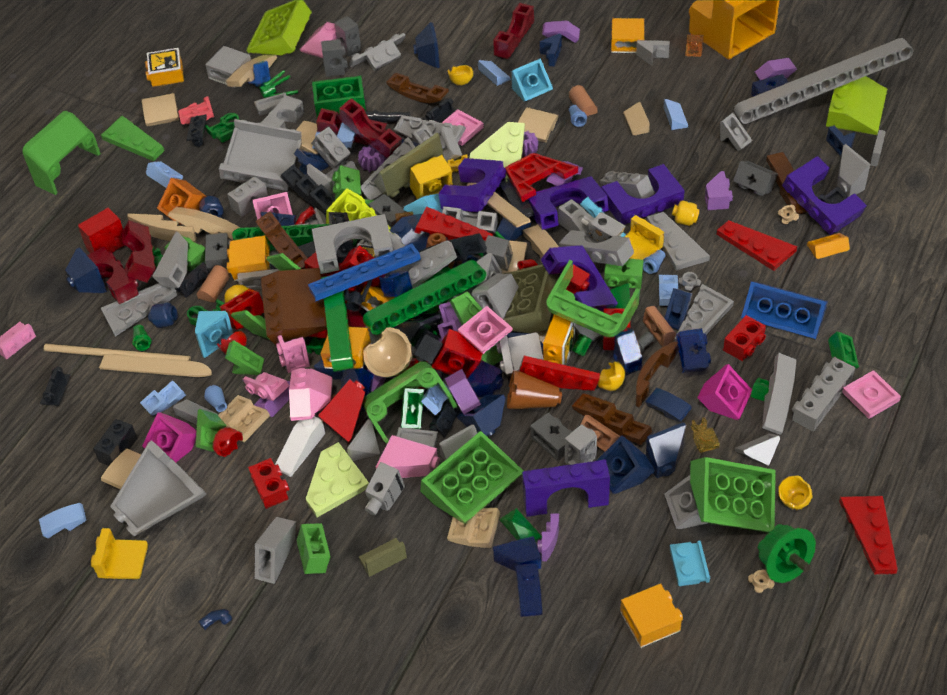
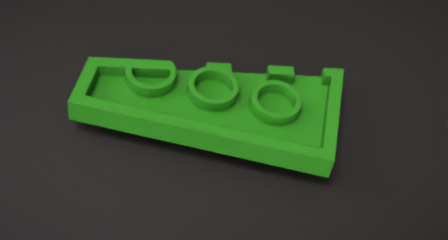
(130, 137)
(465, 309)

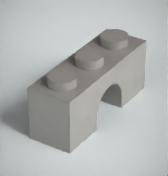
(287, 110)
(483, 220)

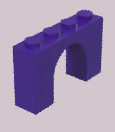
(473, 198)
(546, 200)
(625, 207)
(830, 216)
(598, 294)
(541, 483)

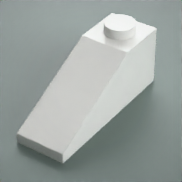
(299, 444)

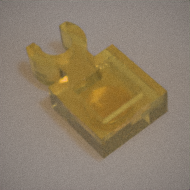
(703, 437)

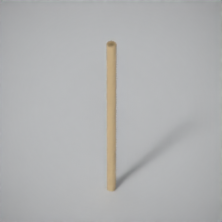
(100, 352)

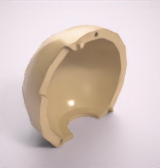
(389, 354)

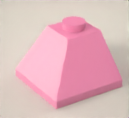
(324, 33)
(275, 204)
(485, 329)

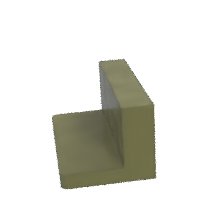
(383, 557)

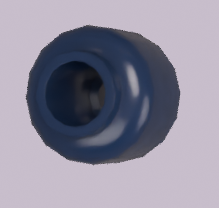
(211, 205)
(163, 314)

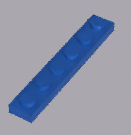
(364, 272)

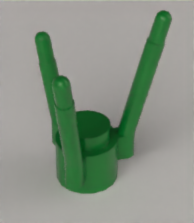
(268, 89)

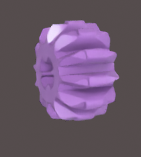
(530, 143)
(370, 158)

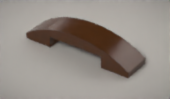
(416, 92)
(280, 239)
(663, 357)

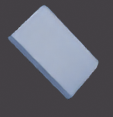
(493, 72)
(675, 115)
(346, 135)
(161, 173)

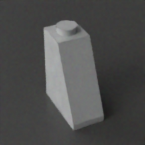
(496, 293)
(273, 549)

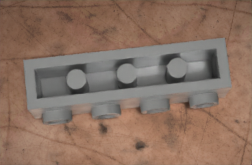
(823, 394)

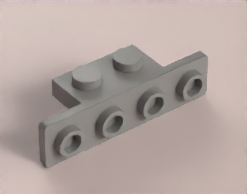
(381, 54)

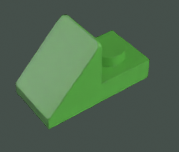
(244, 359)
(207, 426)

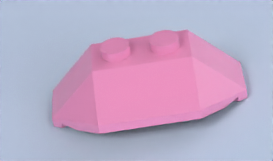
(308, 393)

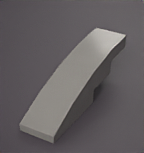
(779, 395)

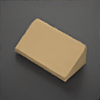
(637, 119)

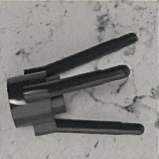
(355, 299)

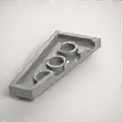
(677, 244)

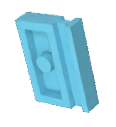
(689, 563)

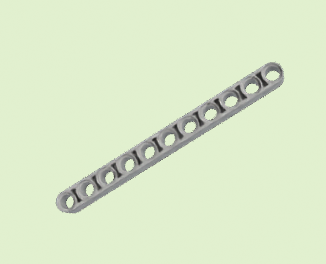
(823, 80)

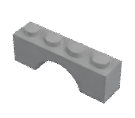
(612, 251)

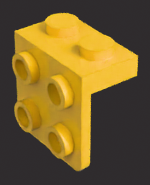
(644, 238)
(118, 557)

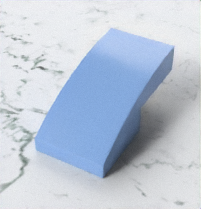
(666, 286)
(434, 398)
(161, 401)
(66, 517)

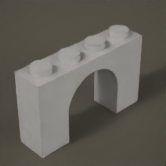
(331, 237)

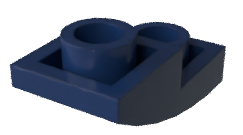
(669, 404)

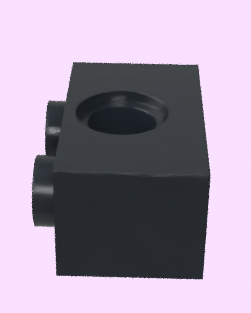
(427, 346)
(114, 441)

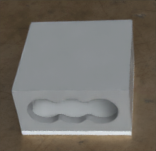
(225, 63)

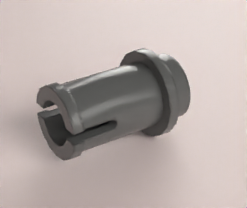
(645, 340)

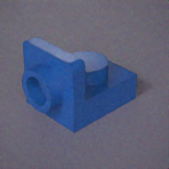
(261, 73)

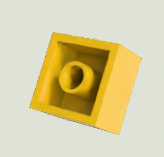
(430, 177)

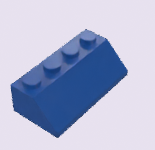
(784, 309)

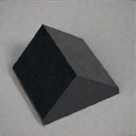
(414, 327)

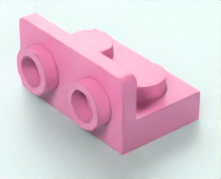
(15, 339)
(293, 354)
(266, 386)

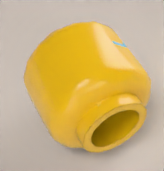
(685, 213)

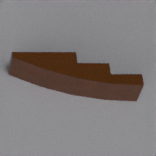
(782, 166)
(616, 420)

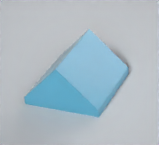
(530, 80)
(419, 205)
(210, 329)

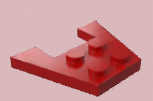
(534, 168)

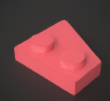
(196, 110)

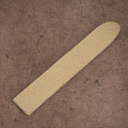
(506, 210)
(155, 366)

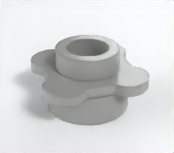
(689, 280)

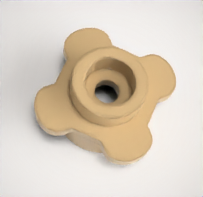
(789, 209)
(761, 575)

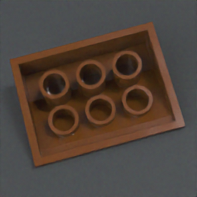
(290, 306)

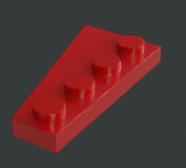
(452, 228)
(759, 246)
(559, 374)
(872, 529)

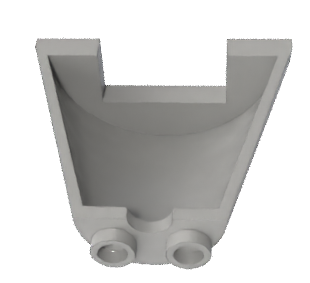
(154, 491)

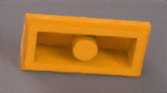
(829, 245)

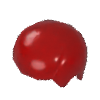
(238, 336)
(226, 441)

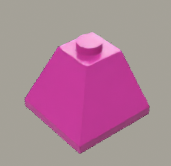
(725, 393)
(172, 436)

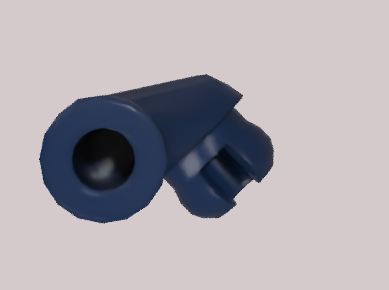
(215, 615)

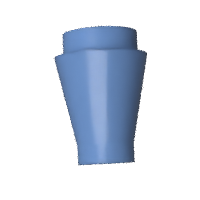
(577, 116)
(652, 262)
(215, 396)

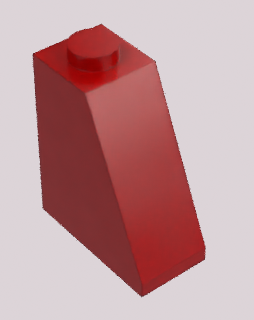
(344, 409)

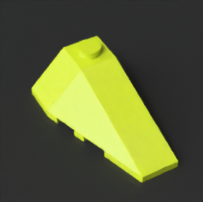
(353, 205)

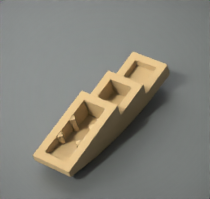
(245, 72)
(202, 221)
(163, 228)
(539, 239)

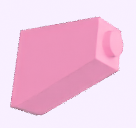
(409, 457)

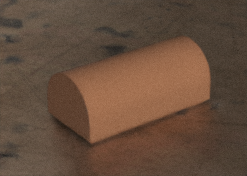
(581, 98)
(213, 284)
(658, 326)
(605, 436)

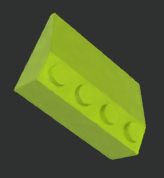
(280, 29)
(857, 106)

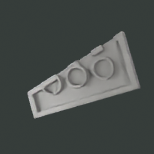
(409, 124)
(369, 188)
(431, 262)
(133, 310)
(706, 310)

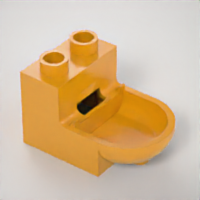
(733, 24)

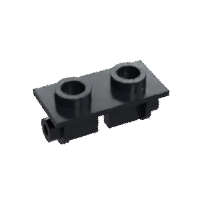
(442, 112)
(196, 130)
(193, 280)
(55, 387)
(445, 418)

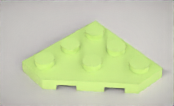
(503, 145)
(334, 480)

